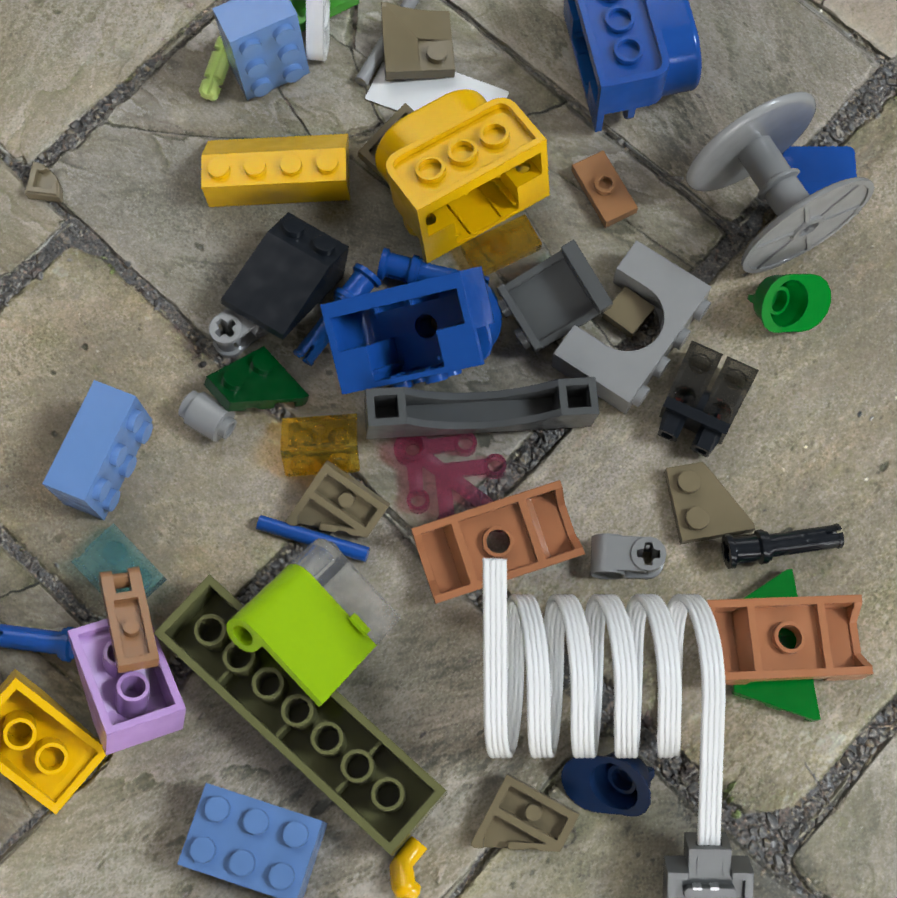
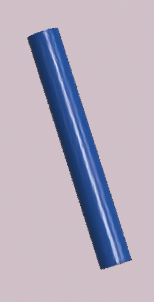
(307, 536)

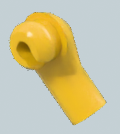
(402, 870)

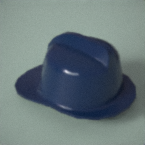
(609, 784)

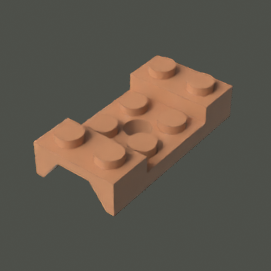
(532, 520)
(823, 631)

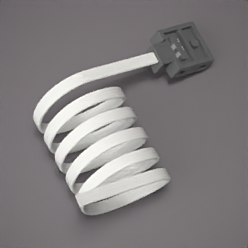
(519, 637)

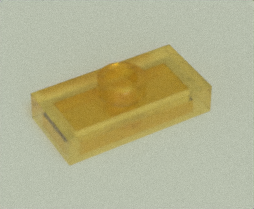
(502, 245)

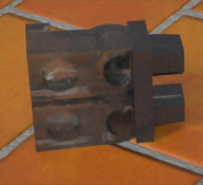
(696, 408)

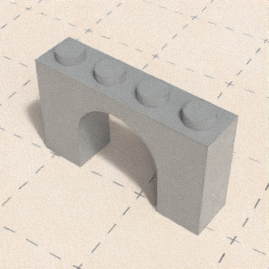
(625, 374)

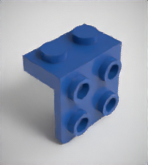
(821, 165)

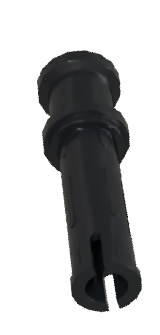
(764, 546)

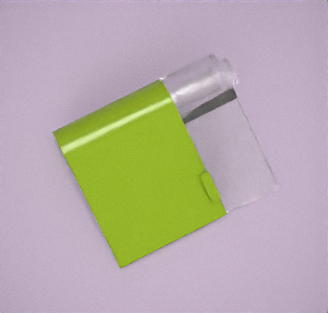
(315, 619)

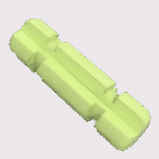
(215, 72)

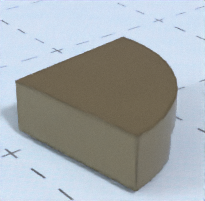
(43, 184)

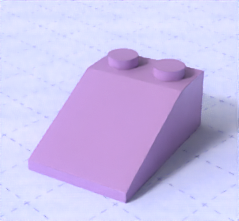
(124, 705)

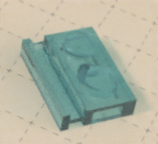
(116, 553)

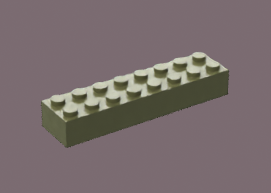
(327, 743)

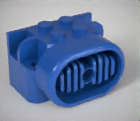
(632, 52)
(390, 334)

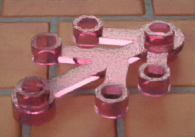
(447, 475)

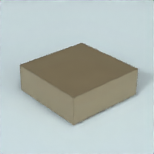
(628, 312)

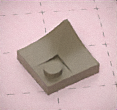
(416, 43)

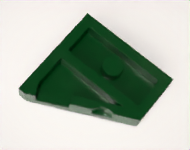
(254, 383)

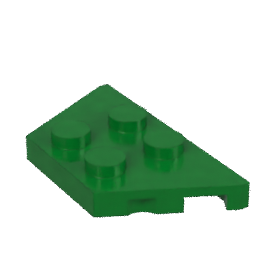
(786, 695)

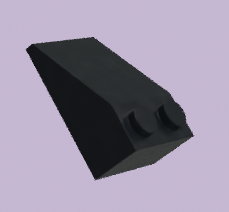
(286, 276)

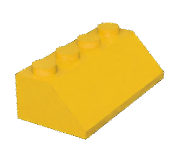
(276, 170)

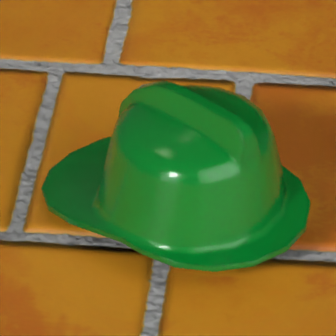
(791, 302)

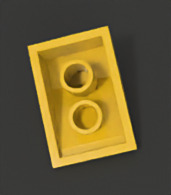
(43, 744)

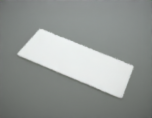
(423, 91)

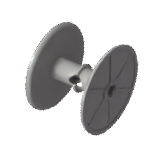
(755, 149)

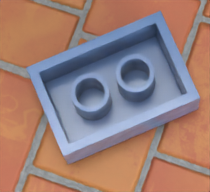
(262, 44)
(99, 450)
(252, 843)

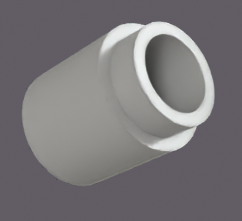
(207, 416)

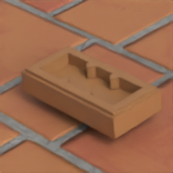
(604, 189)

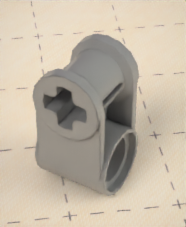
(238, 328)
(621, 556)

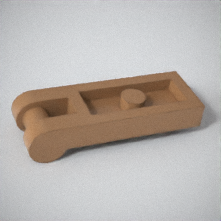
(129, 620)

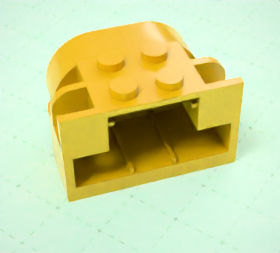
(462, 168)

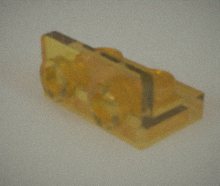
(315, 439)

